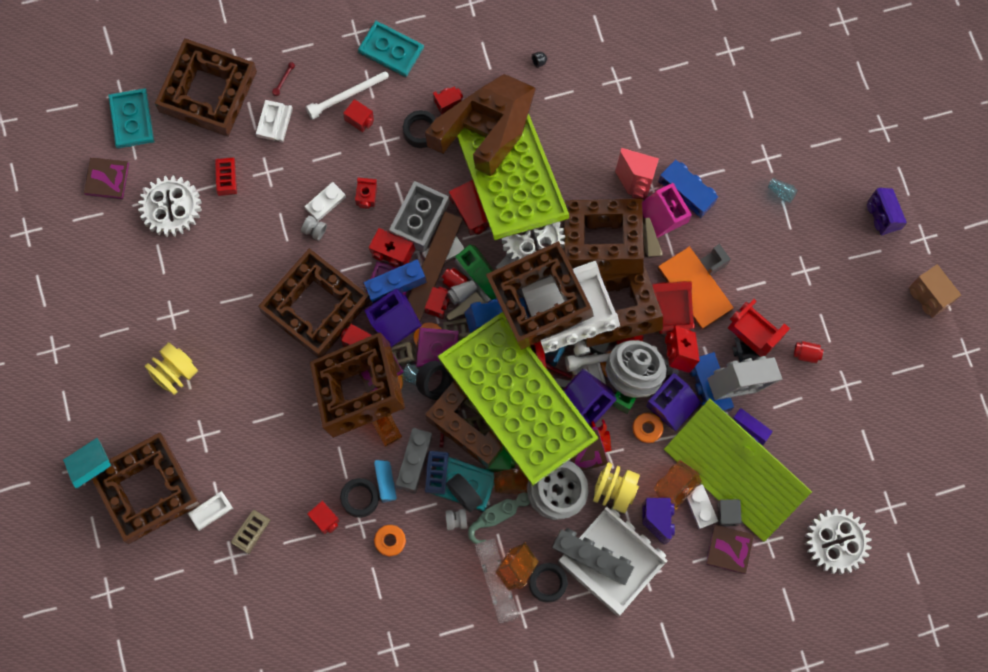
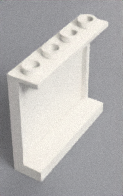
(544, 294)
(620, 538)

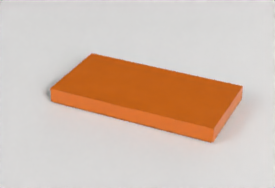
(707, 297)

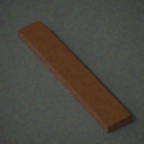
(435, 261)

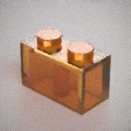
(678, 483)
(517, 567)

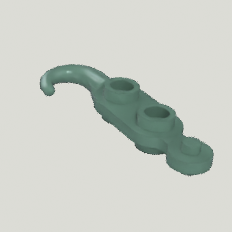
(497, 514)

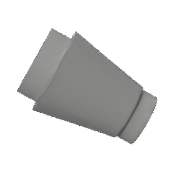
(461, 292)

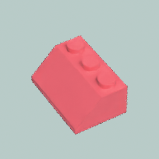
(636, 172)

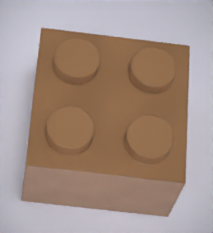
(934, 291)

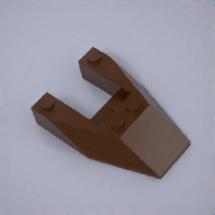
(494, 112)

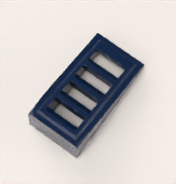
(439, 455)

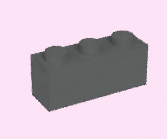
(414, 461)

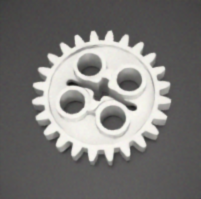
(187, 202)
(516, 244)
(831, 524)

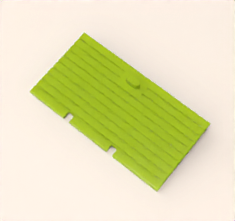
(738, 468)

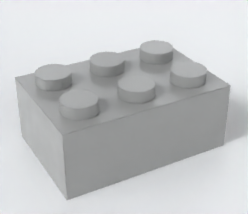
(420, 215)
(744, 377)

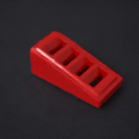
(229, 189)

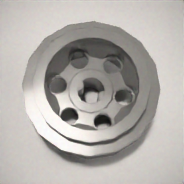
(635, 369)
(541, 493)

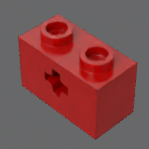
(387, 241)
(682, 349)

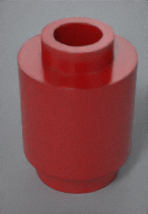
(453, 277)
(808, 352)

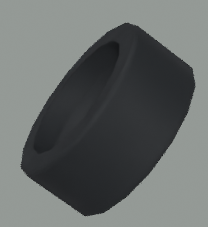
(412, 117)
(423, 378)
(355, 483)
(464, 492)
(563, 582)

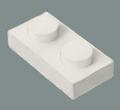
(325, 201)
(701, 507)

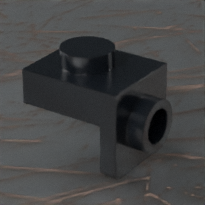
(743, 351)

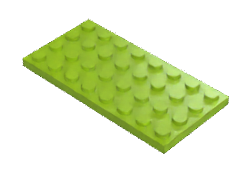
(521, 189)
(518, 399)

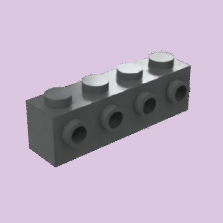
(593, 557)

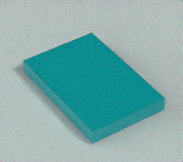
(390, 48)
(131, 118)
(86, 463)
(478, 478)

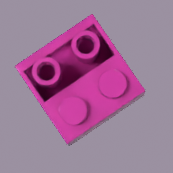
(666, 210)

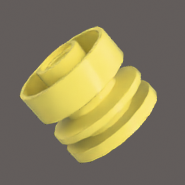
(173, 366)
(618, 488)

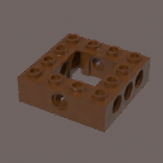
(194, 57)
(600, 213)
(305, 271)
(527, 271)
(635, 320)
(329, 370)
(444, 418)
(132, 461)

